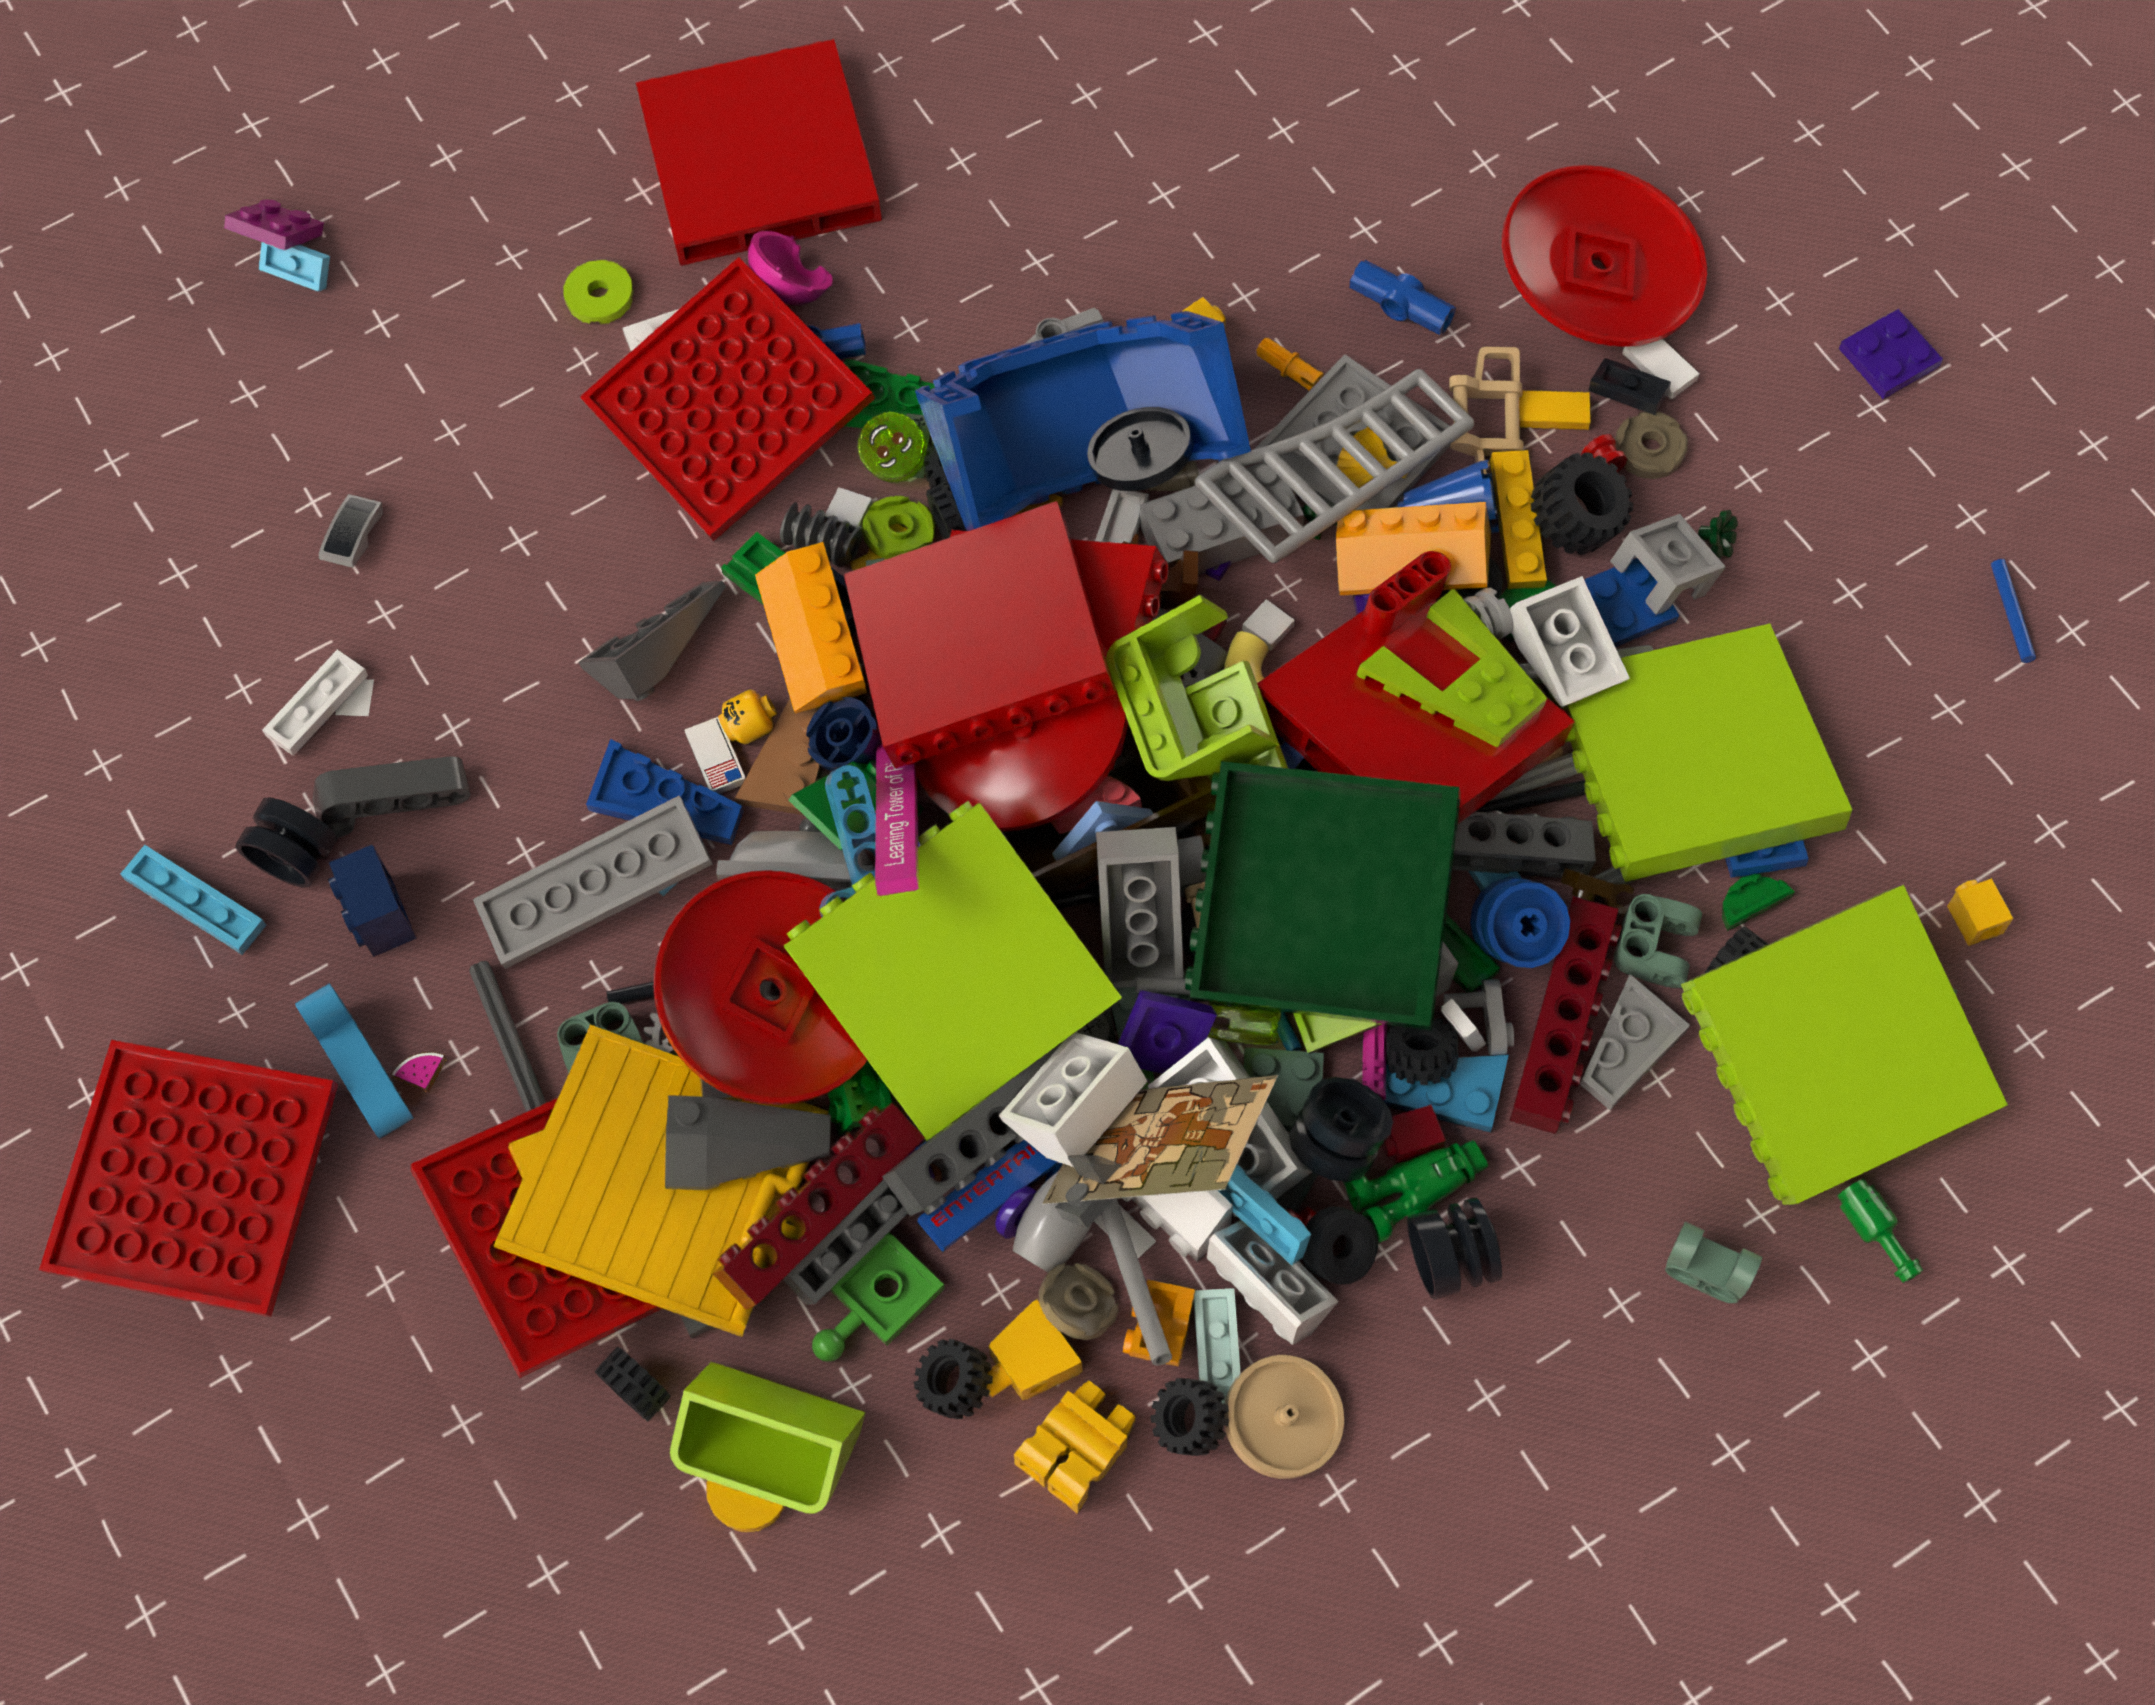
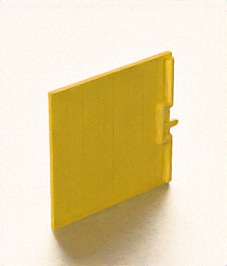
(606, 1198)

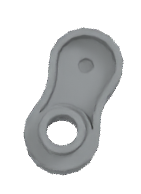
(1498, 1032)

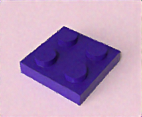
(1890, 354)
(1165, 1029)

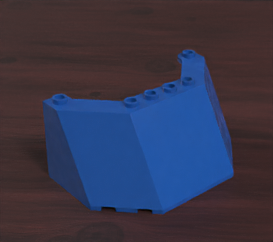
(1025, 415)

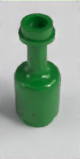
(1876, 1222)

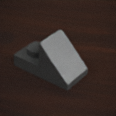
(1093, 1168)

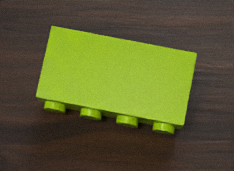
(763, 1438)

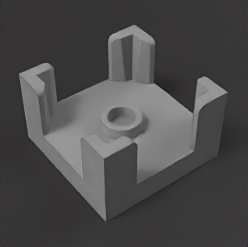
(1673, 557)

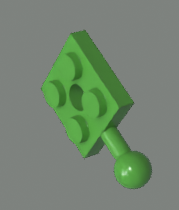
(882, 1315)

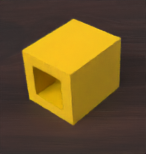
(1979, 911)

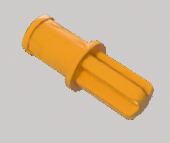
(1289, 363)

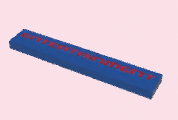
(985, 1194)

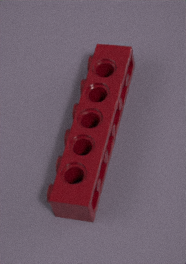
(1532, 1104)
(751, 1283)

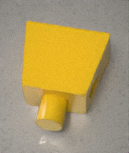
(1031, 1355)

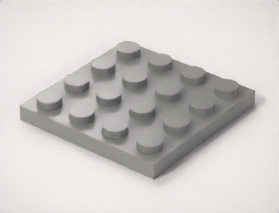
(1335, 394)

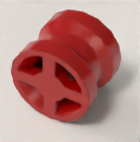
(1605, 447)

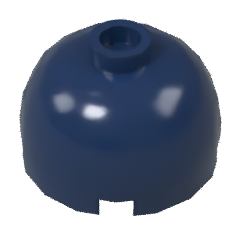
(843, 734)

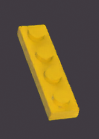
(1517, 527)

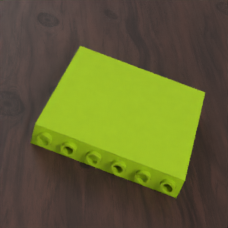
(1704, 756)
(952, 979)
(1842, 1046)

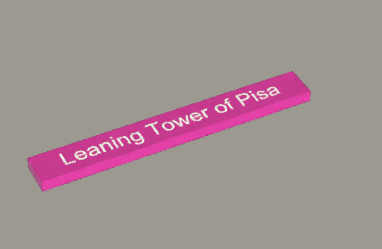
(896, 827)

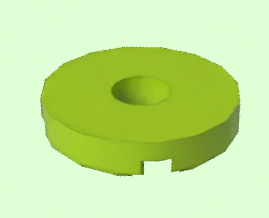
(593, 276)
(897, 511)

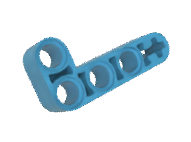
(851, 842)
(354, 1060)

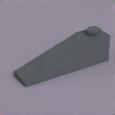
(643, 659)
(731, 1139)

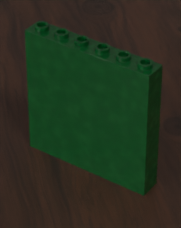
(1324, 894)

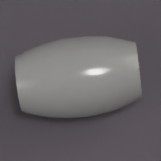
(1044, 1235)

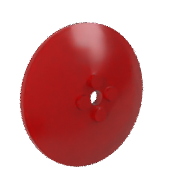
(1613, 217)
(1031, 770)
(712, 998)

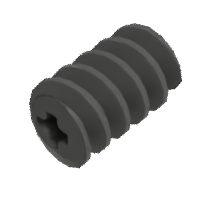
(804, 530)

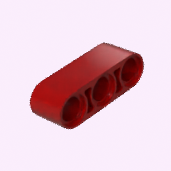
(1405, 593)

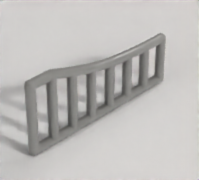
(1306, 444)

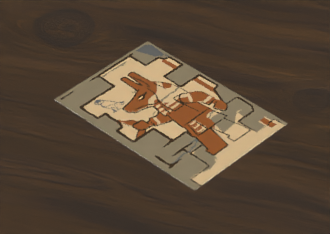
(1174, 1140)

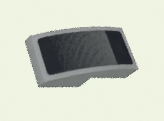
(349, 529)

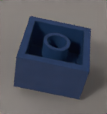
(370, 901)

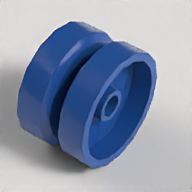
(1524, 943)

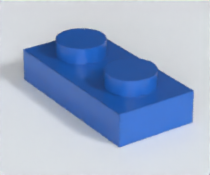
(1768, 860)

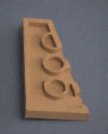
(781, 765)

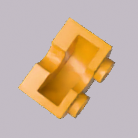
(1173, 1309)

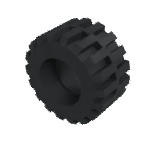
(1600, 491)

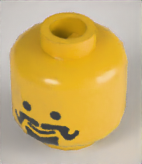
(747, 716)

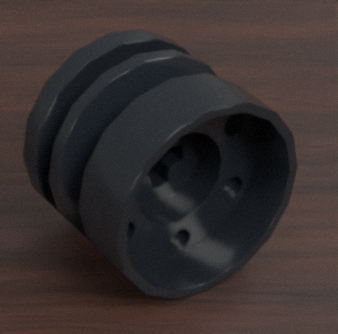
(1462, 1245)

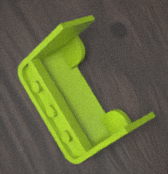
(1149, 685)

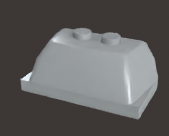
(793, 852)

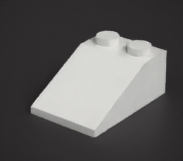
(1567, 642)

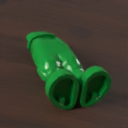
(1421, 1180)

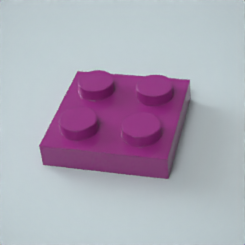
(274, 224)

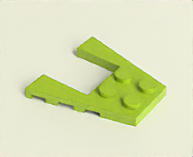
(1487, 699)

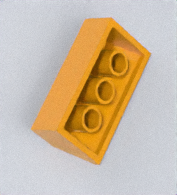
(1384, 540)
(810, 628)

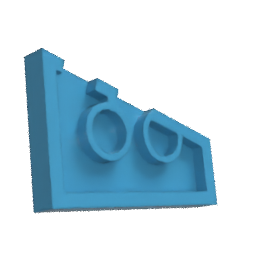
(1463, 1099)

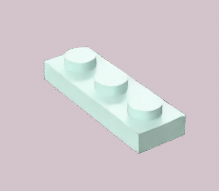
(1217, 1337)

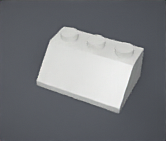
(1074, 1097)
(1187, 1218)
(1270, 1284)

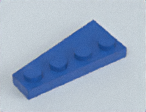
(633, 785)

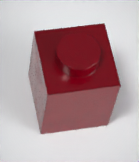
(1414, 1134)

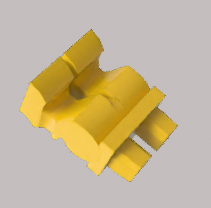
(1083, 1434)

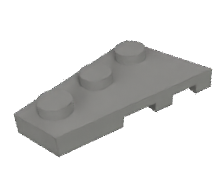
(1632, 1043)

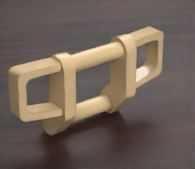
(1469, 387)

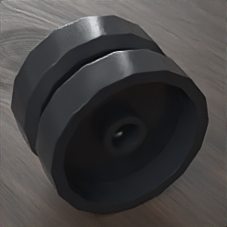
(286, 842)
(1340, 1129)

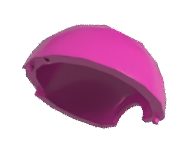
(778, 265)

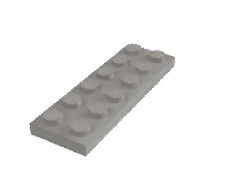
(592, 882)

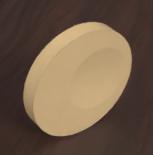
(1284, 1417)

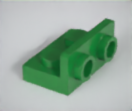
(856, 1098)

